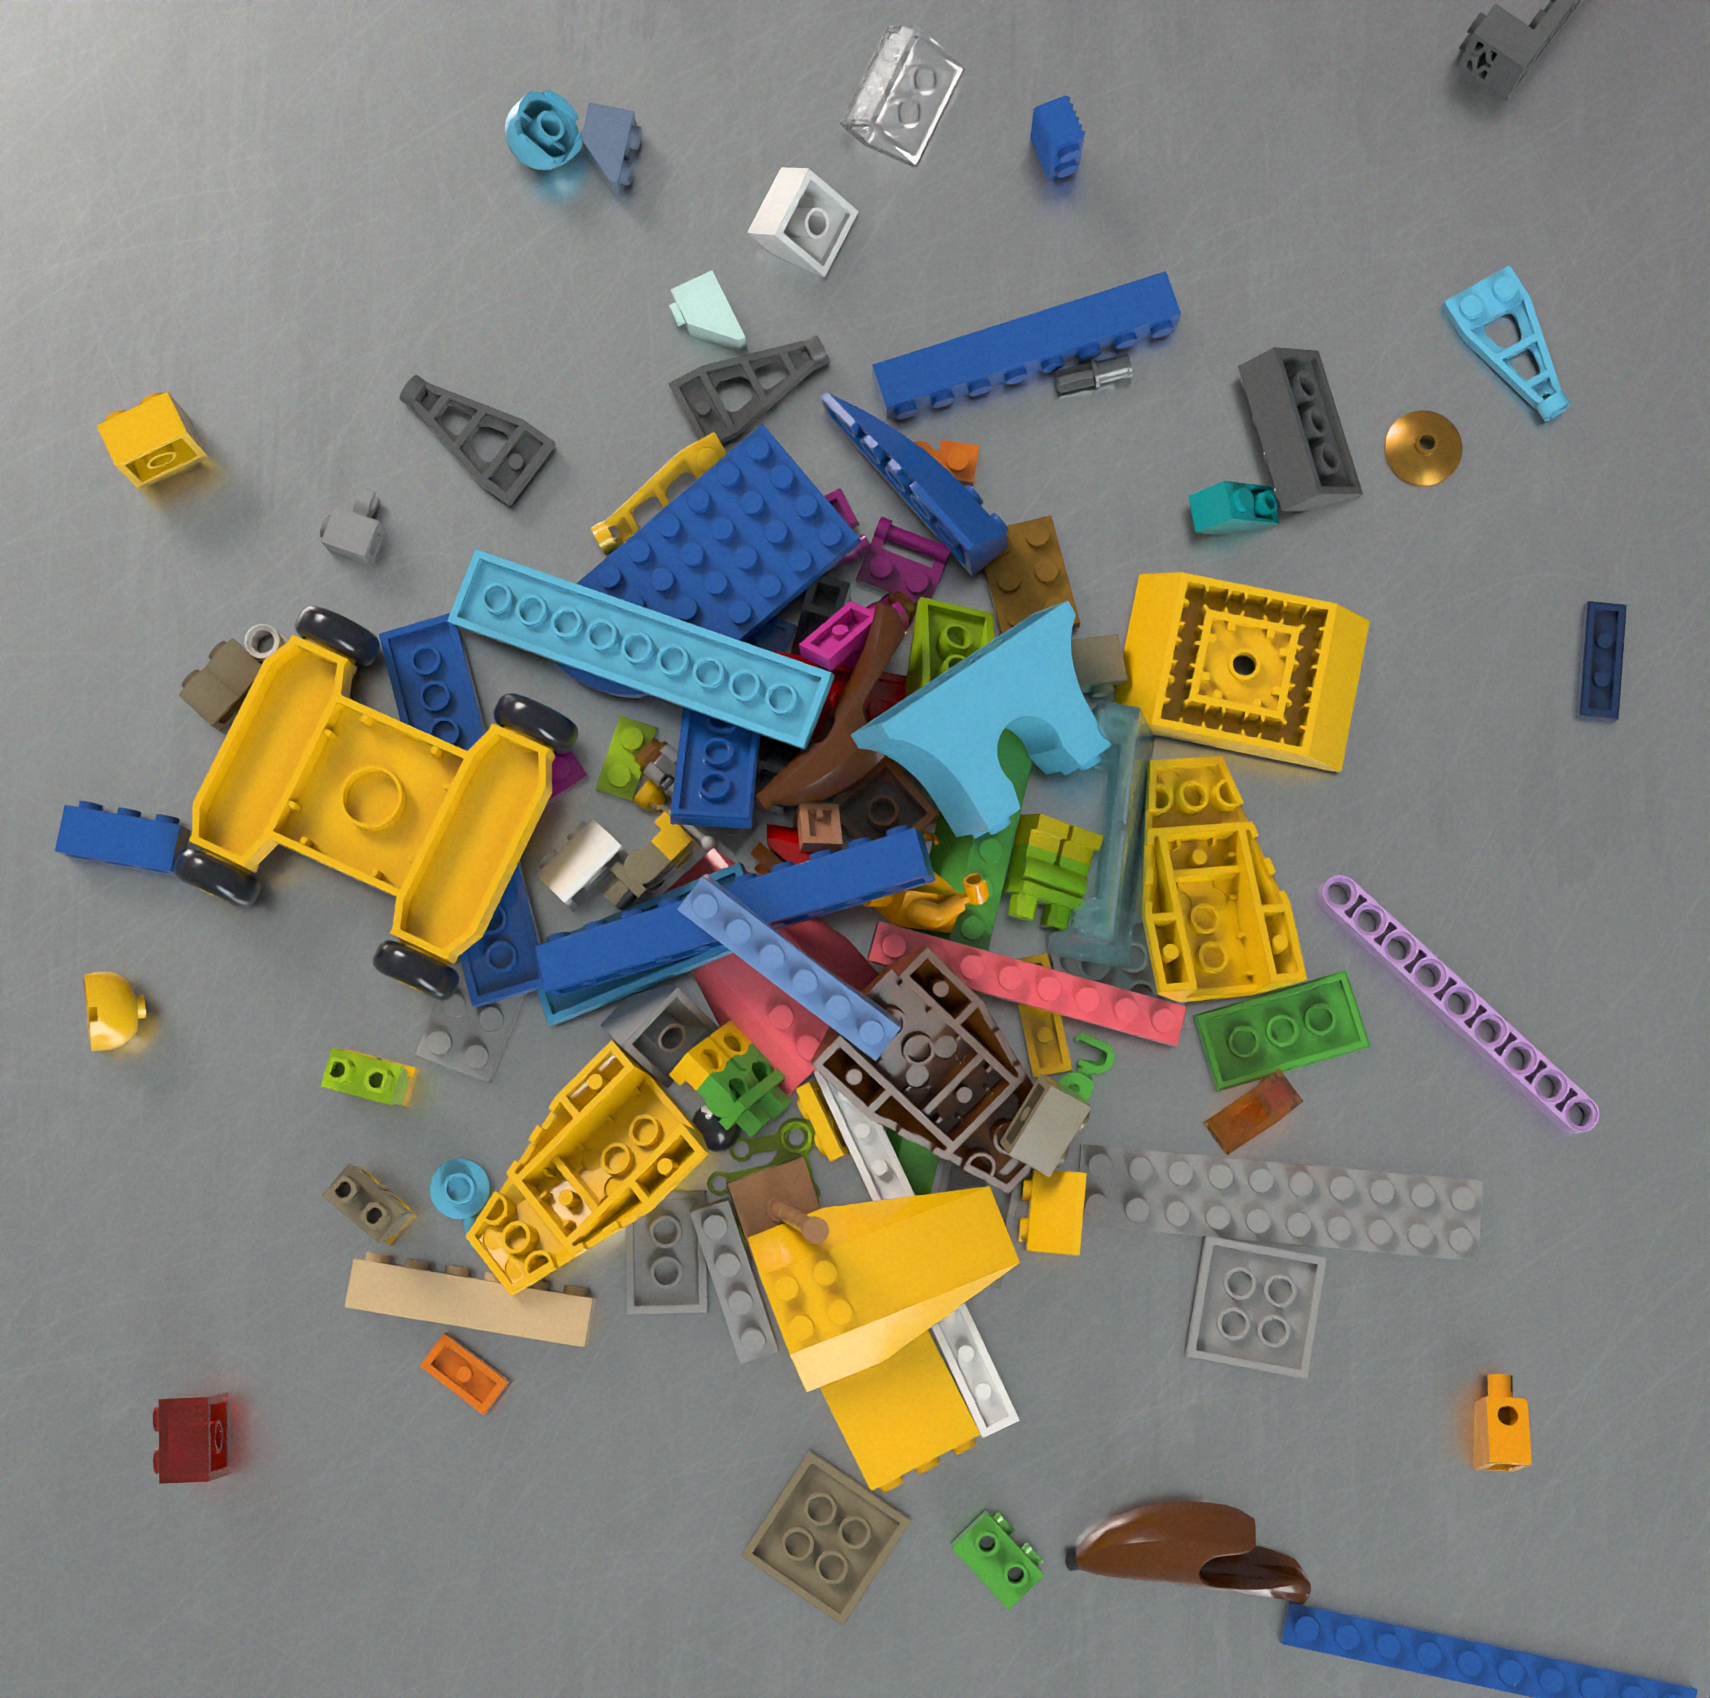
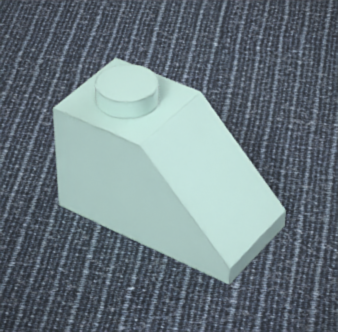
(707, 313)

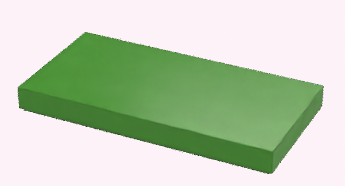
(1281, 1030)

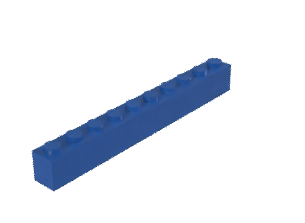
(780, 898)

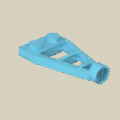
(1489, 301)

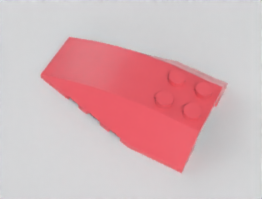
(759, 1008)

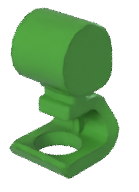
(1081, 1080)

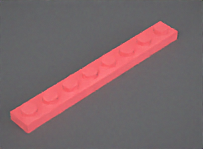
(1038, 985)

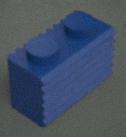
(1057, 137)

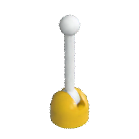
(653, 799)

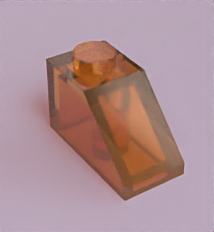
(1253, 1111)

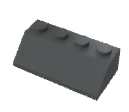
(1299, 429)

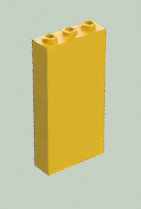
(901, 1414)

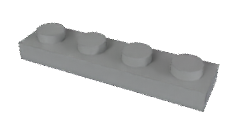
(734, 1280)

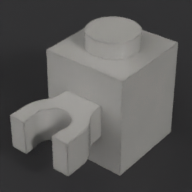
(354, 532)

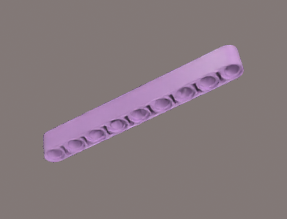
(1476, 1009)

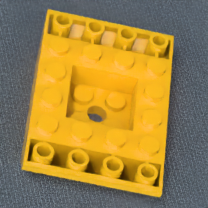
(1184, 679)

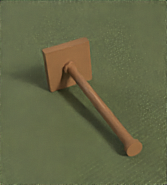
(775, 1198)

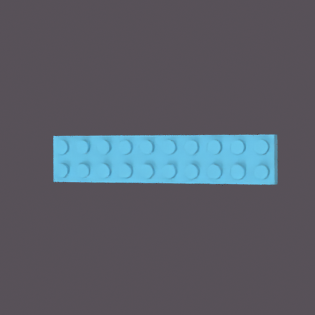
(642, 649)

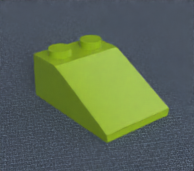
(943, 638)

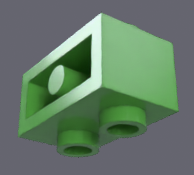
(995, 1560)

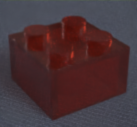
(192, 1438)

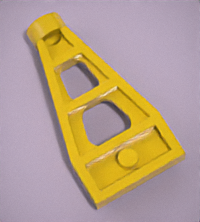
(692, 459)

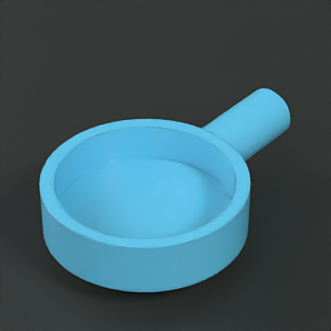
(461, 1190)

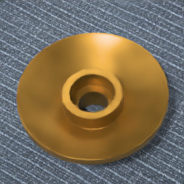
(1417, 464)

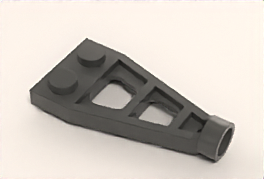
(703, 406)
(513, 464)

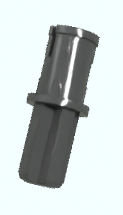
(1093, 373)

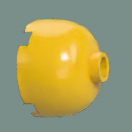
(111, 1009)

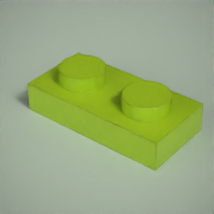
(620, 772)

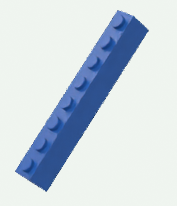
(1026, 346)

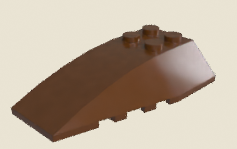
(942, 1076)

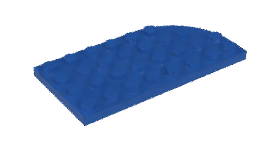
(727, 548)

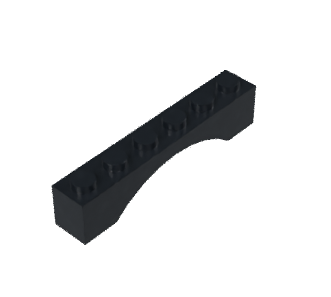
(821, 602)

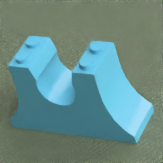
(954, 722)

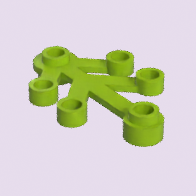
(772, 1142)

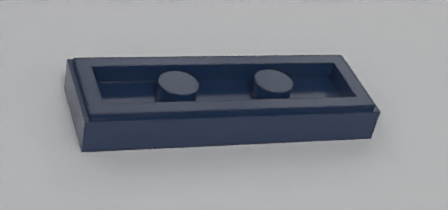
(1601, 661)

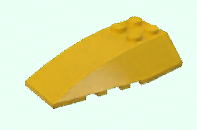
(1209, 892)
(589, 1171)
(878, 1276)

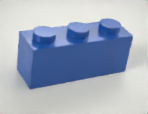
(121, 837)

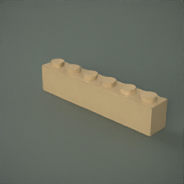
(470, 1301)

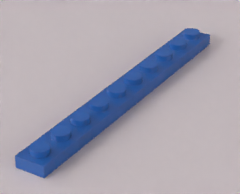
(1463, 1658)

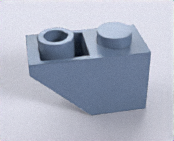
(608, 143)

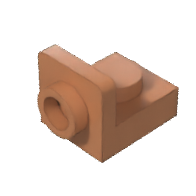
(818, 827)

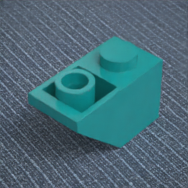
(1233, 508)

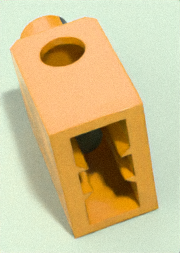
(1499, 1444)

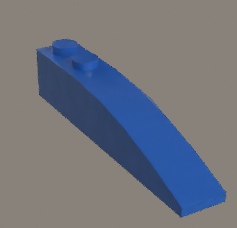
(925, 485)

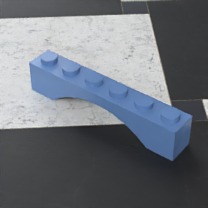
(789, 967)

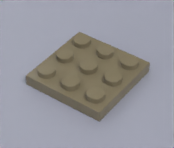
(826, 1537)

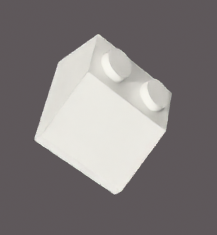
(803, 220)
(581, 863)

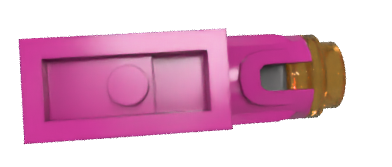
(845, 633)

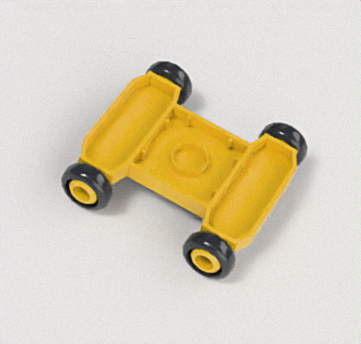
(373, 799)

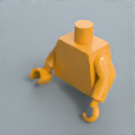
(933, 904)

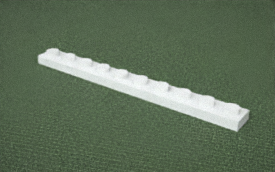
(957, 1331)

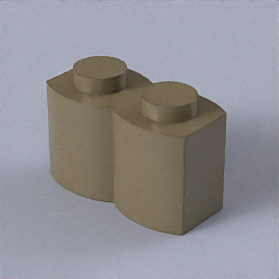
(222, 685)

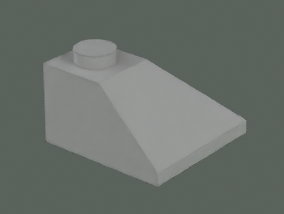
(659, 1028)

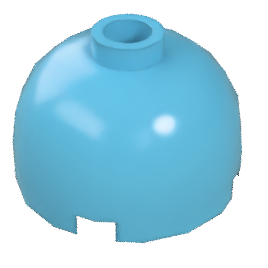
(543, 130)

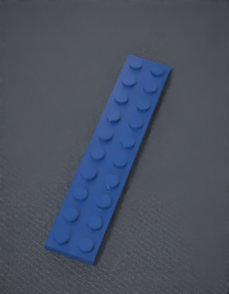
(440, 698)

